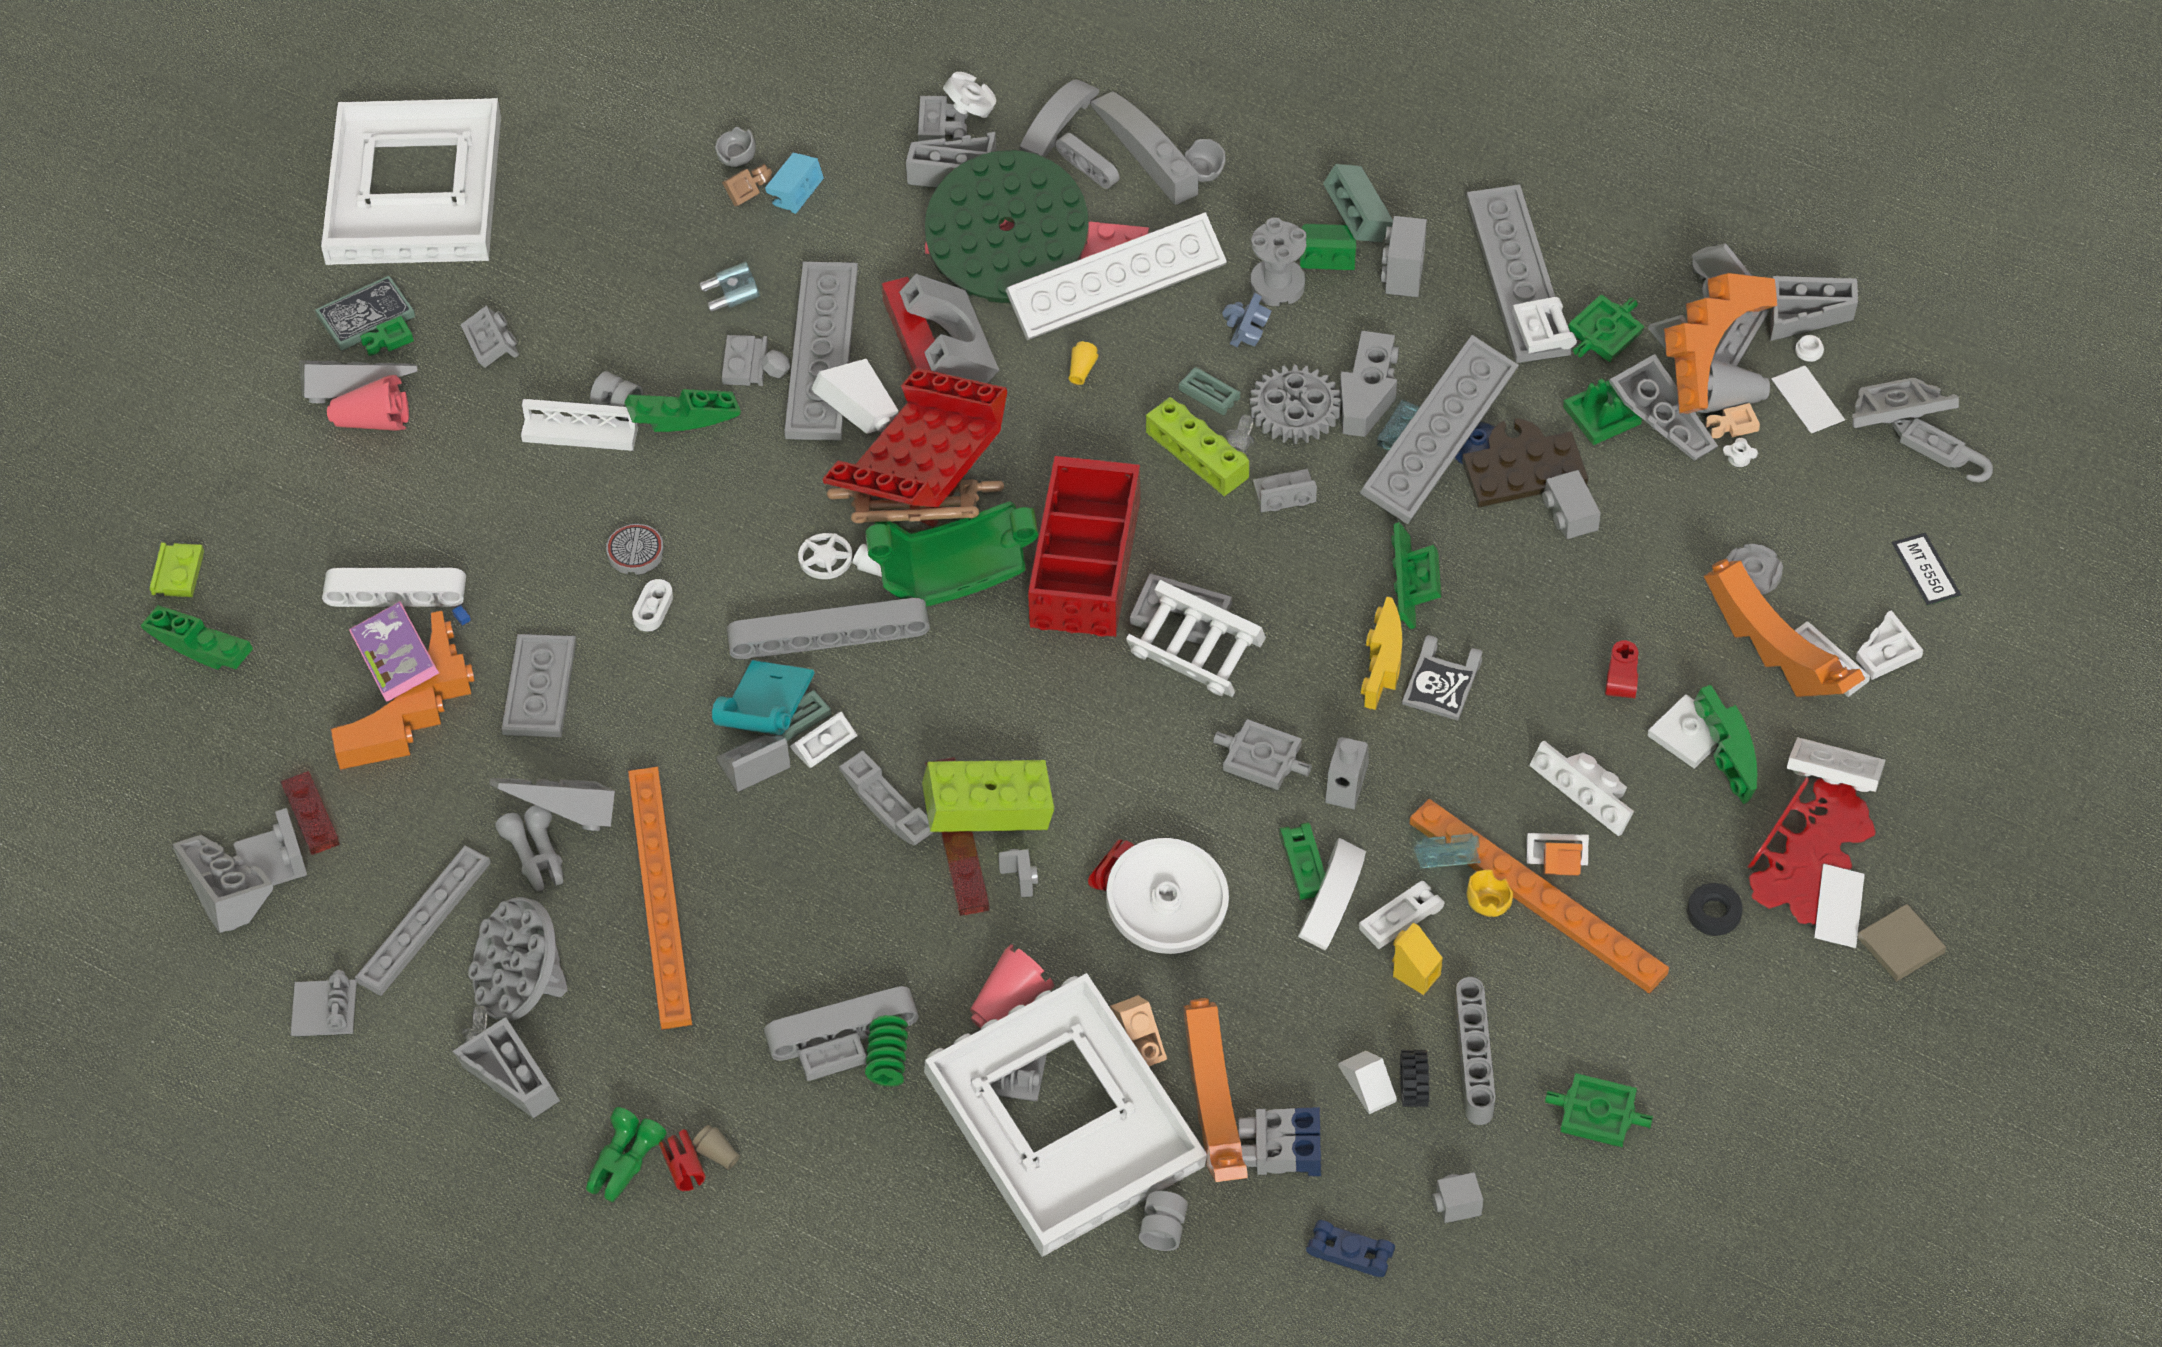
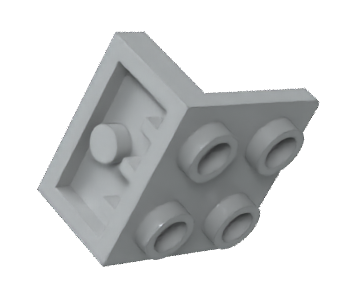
(274, 851)

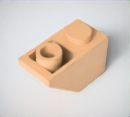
(1139, 1023)

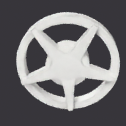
(825, 555)

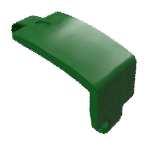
(955, 556)

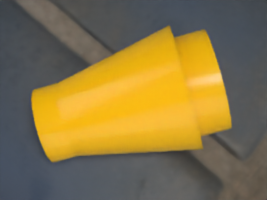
(1082, 360)

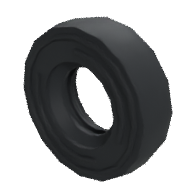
(1711, 925)

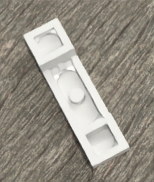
(1333, 894)

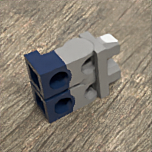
(1284, 1141)

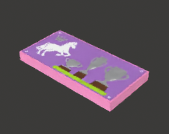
(393, 651)

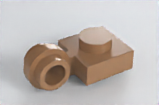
(742, 185)

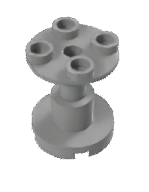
(1278, 275)

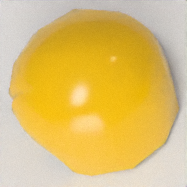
(1488, 895)

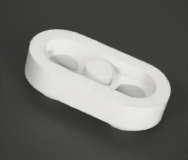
(650, 607)

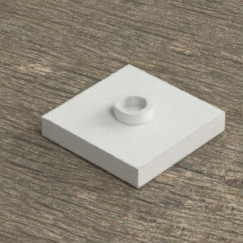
(1684, 733)

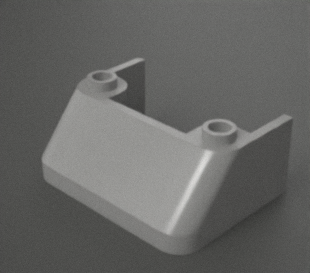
(1737, 337)

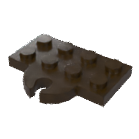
(1521, 464)

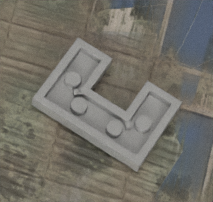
(1149, 603)

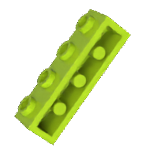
(1197, 446)

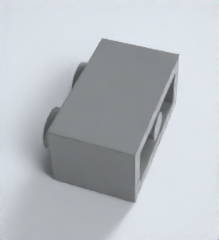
(1571, 504)

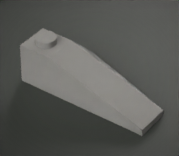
(1654, 397)
(576, 800)
(222, 882)

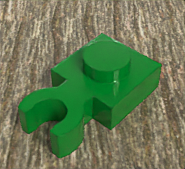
(389, 335)

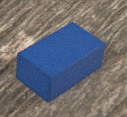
(461, 615)

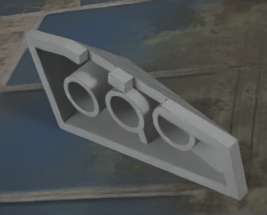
(334, 379)

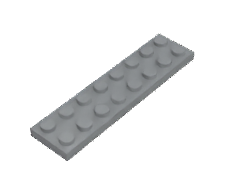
(1512, 260)
(820, 344)
(1439, 429)

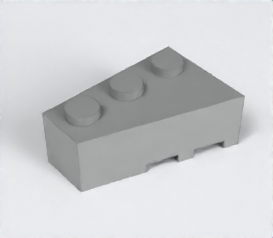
(934, 159)
(1811, 304)
(508, 1068)

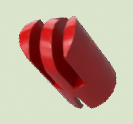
(1099, 877)
(683, 1163)

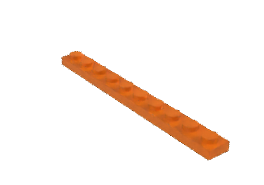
(660, 898)
(1549, 901)

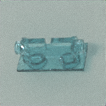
(1436, 853)

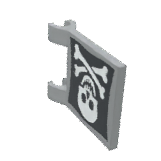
(1440, 684)

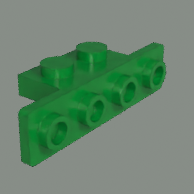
(1416, 575)

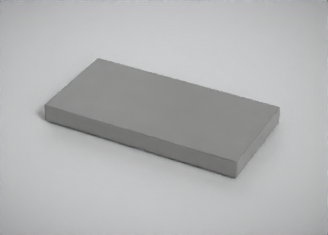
(539, 685)

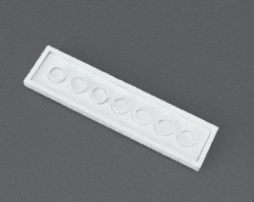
(1116, 276)

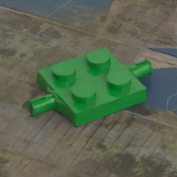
(1605, 328)
(1598, 1110)

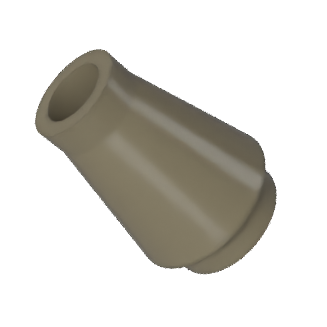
(714, 1146)

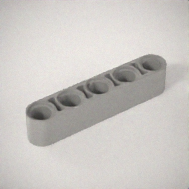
(837, 1020)
(1472, 1062)

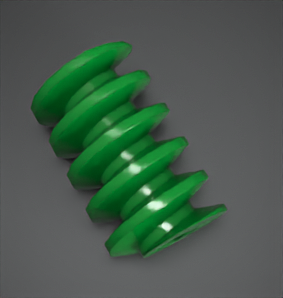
(886, 1051)

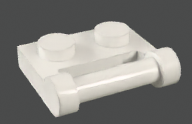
(1536, 328)

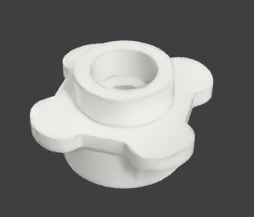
(1740, 453)

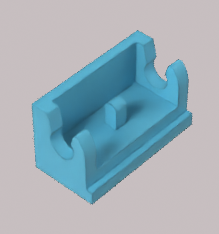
(795, 181)

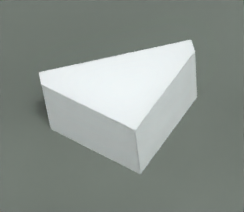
(1369, 1080)

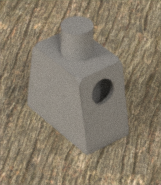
(1349, 762)

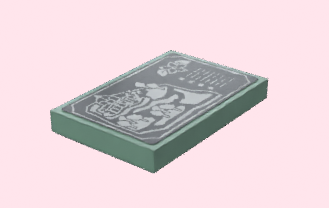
(362, 311)

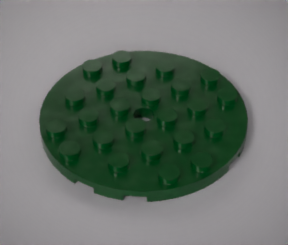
(997, 187)

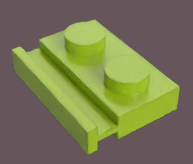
(177, 569)

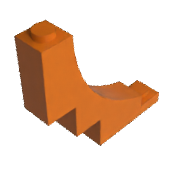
(1749, 614)
(1212, 1091)

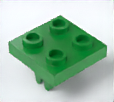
(1600, 412)

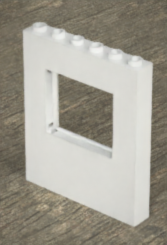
(411, 224)
(1098, 1166)

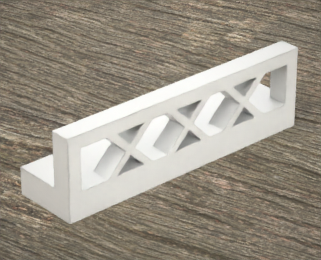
(580, 428)

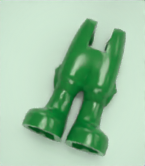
(619, 1165)

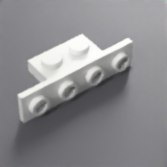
(1585, 784)

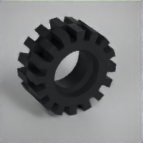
(1414, 1078)

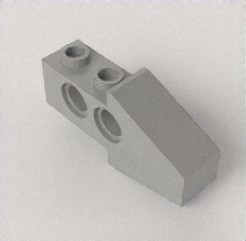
(1371, 386)

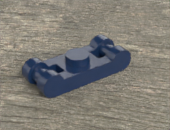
(1350, 1249)

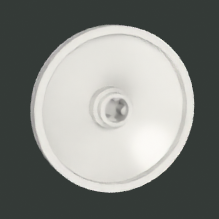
(1167, 895)

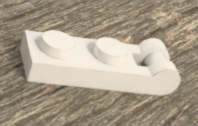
(1400, 914)

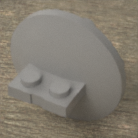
(516, 960)

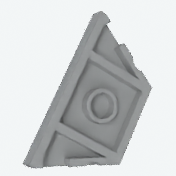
(1899, 400)

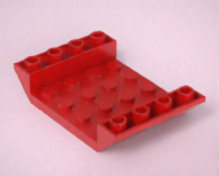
(928, 441)

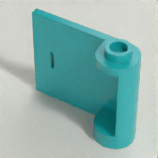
(764, 698)

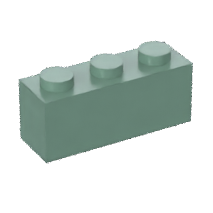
(1358, 202)

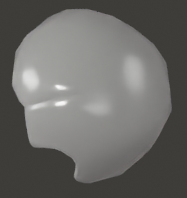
(735, 147)
(1206, 158)

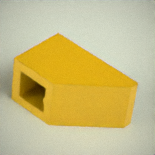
(1416, 959)

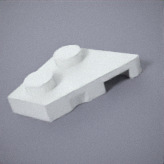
(1888, 648)

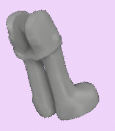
(537, 821)

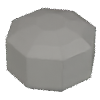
(775, 364)

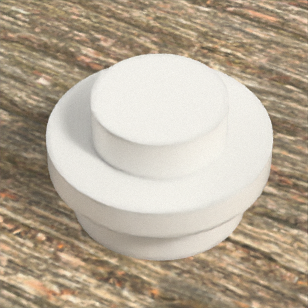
(1809, 348)

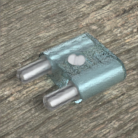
(736, 285)

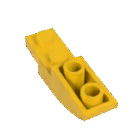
(1385, 653)

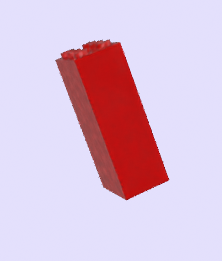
(1084, 546)

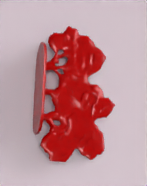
(1808, 851)

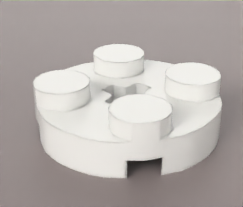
(969, 95)

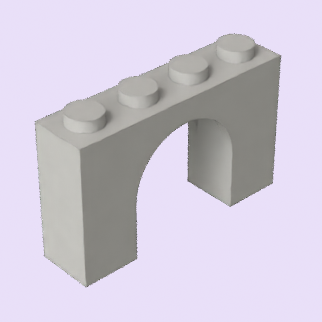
(968, 351)

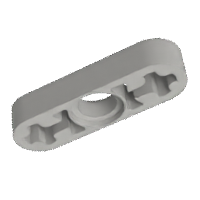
(1087, 160)

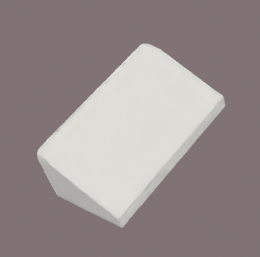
(824, 740)
(1536, 842)

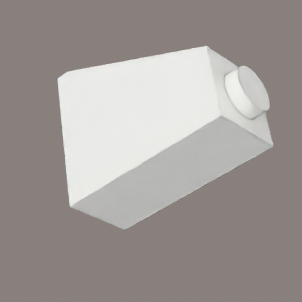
(857, 395)

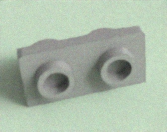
(489, 336)
(1284, 490)

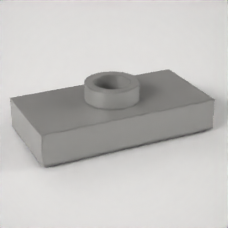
(832, 1056)

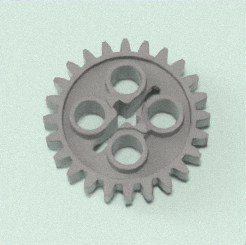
(1295, 404)

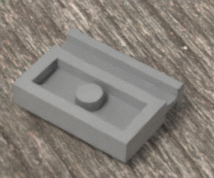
(743, 360)

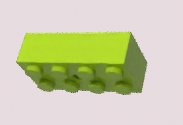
(987, 795)

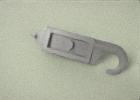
(1941, 447)

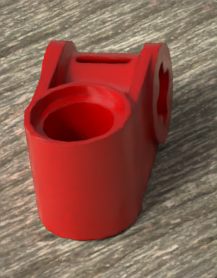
(1622, 671)

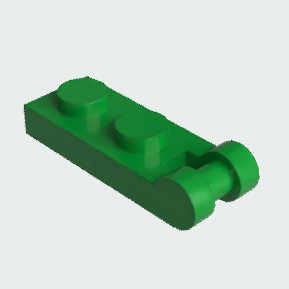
(1303, 859)

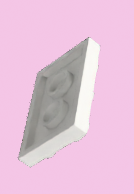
(1835, 765)

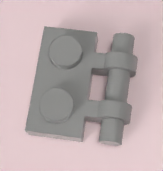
(933, 118)

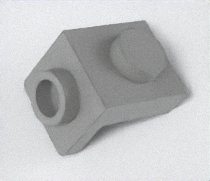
(1019, 861)

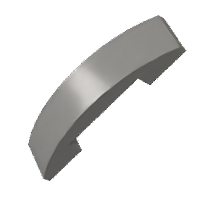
(1055, 115)
(884, 800)

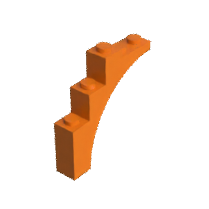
(1708, 319)
(389, 730)

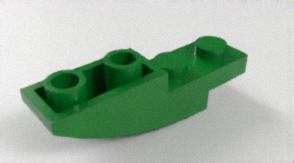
(687, 412)
(194, 640)
(1735, 750)

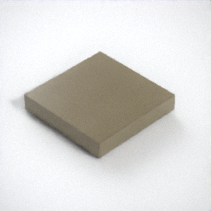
(1901, 942)

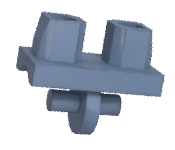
(1254, 312)

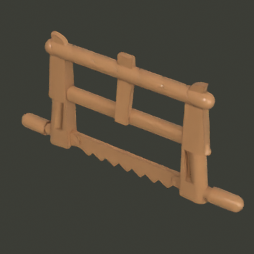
(967, 500)

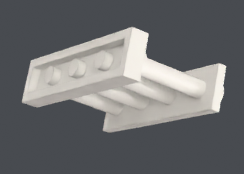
(1196, 610)

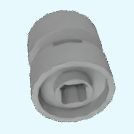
(612, 390)
(1162, 1221)

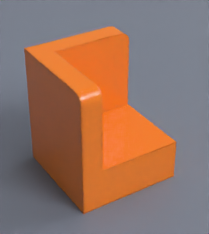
(1562, 859)

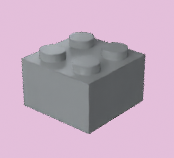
(1404, 256)

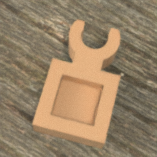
(1736, 420)

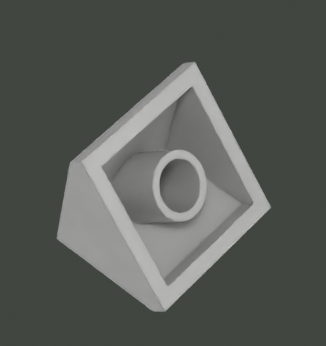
(755, 760)

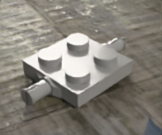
(1262, 754)

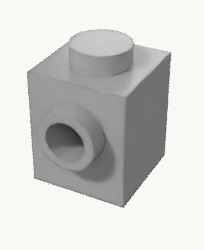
(1458, 1197)

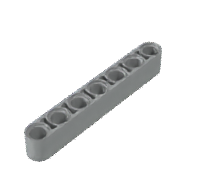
(828, 628)

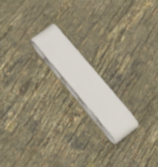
(392, 585)

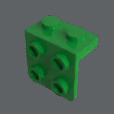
(1328, 247)

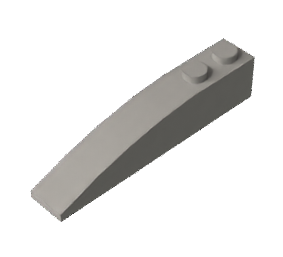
(1149, 147)

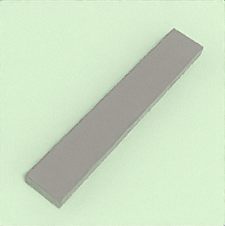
(422, 920)

